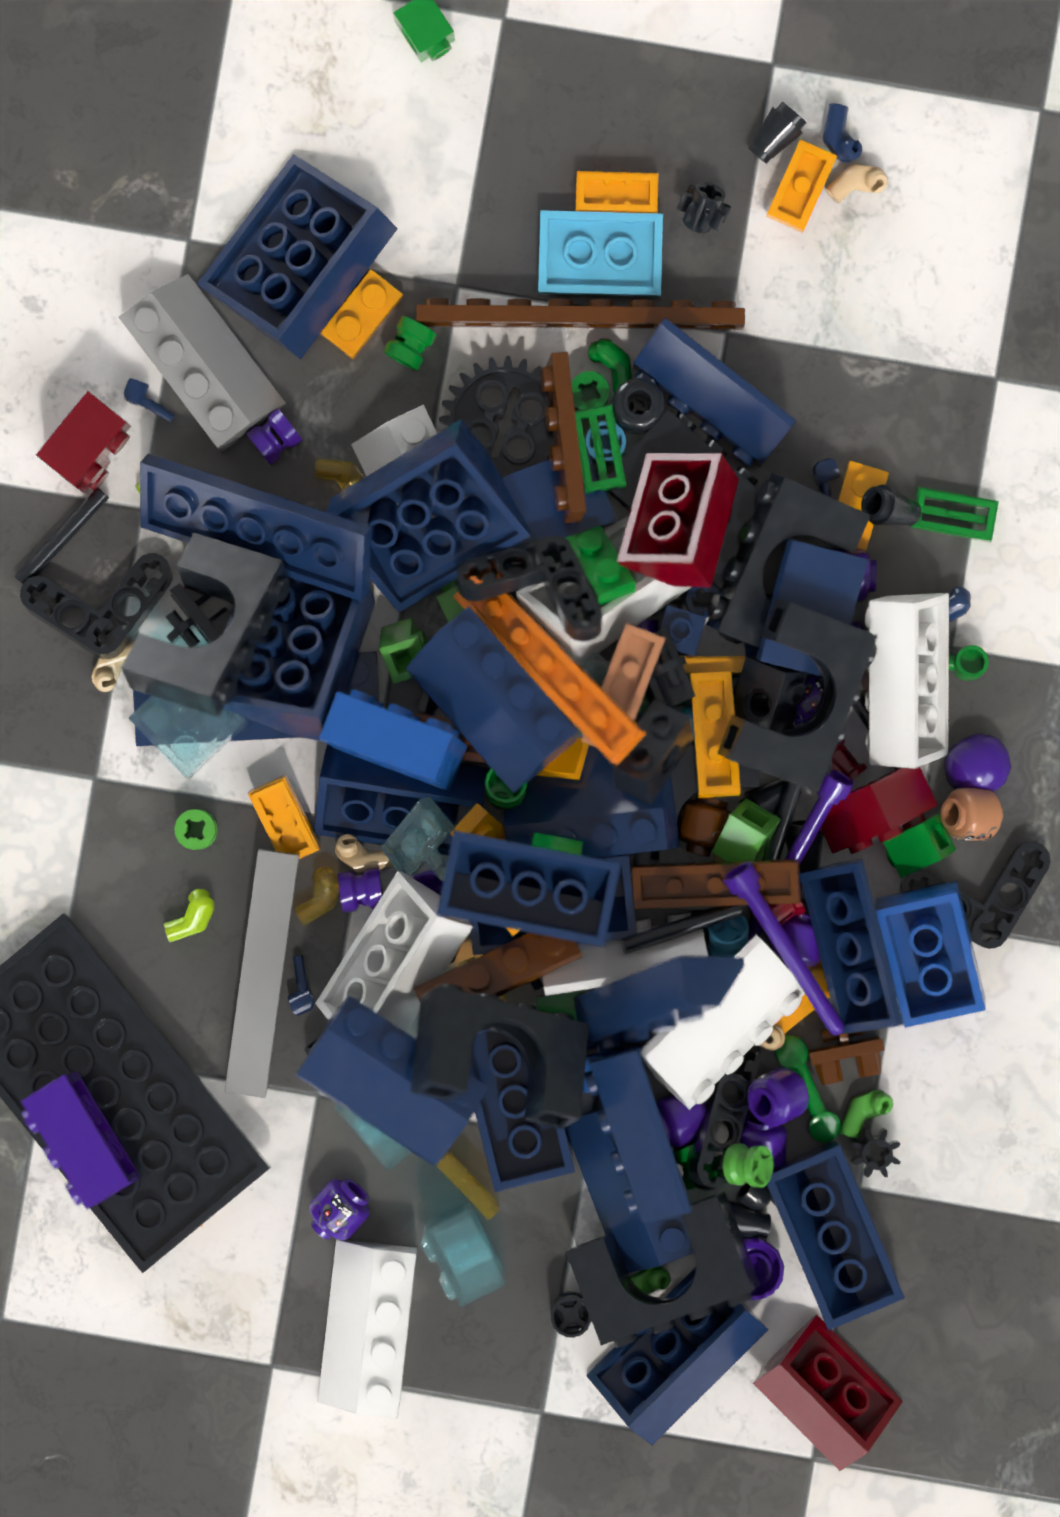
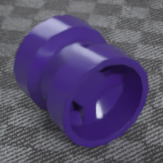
(265, 440)
(360, 889)

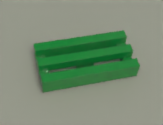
(603, 483)
(988, 520)

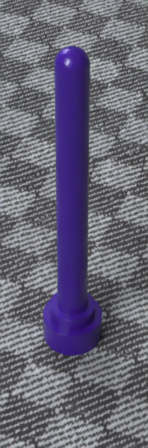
(833, 789)
(744, 883)

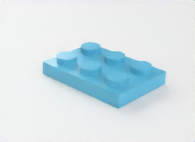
(600, 254)

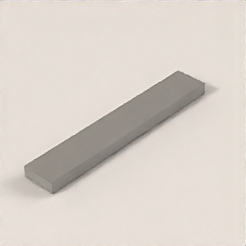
(262, 973)

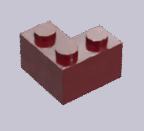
(84, 441)
(878, 810)

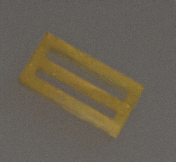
(469, 1185)

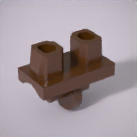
(828, 1058)

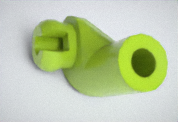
(195, 919)

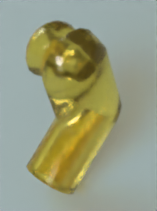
(344, 472)
(324, 896)

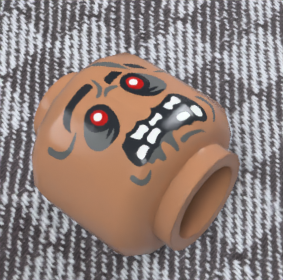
(972, 814)

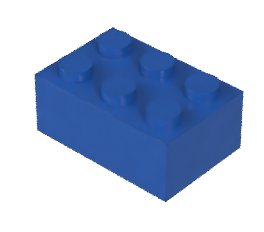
(394, 739)
(930, 954)

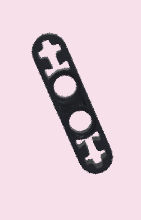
(731, 1115)

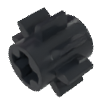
(703, 207)
(886, 1155)

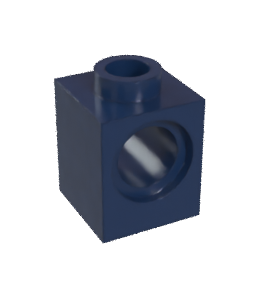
(684, 629)

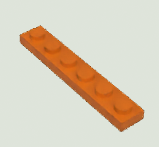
(558, 675)

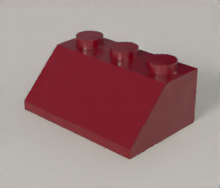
(679, 518)
(828, 1393)

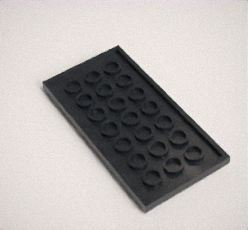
(74, 1015)

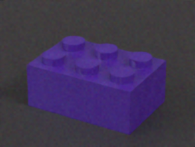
(79, 1140)

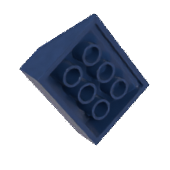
(298, 256)
(432, 514)
(303, 660)
(594, 813)

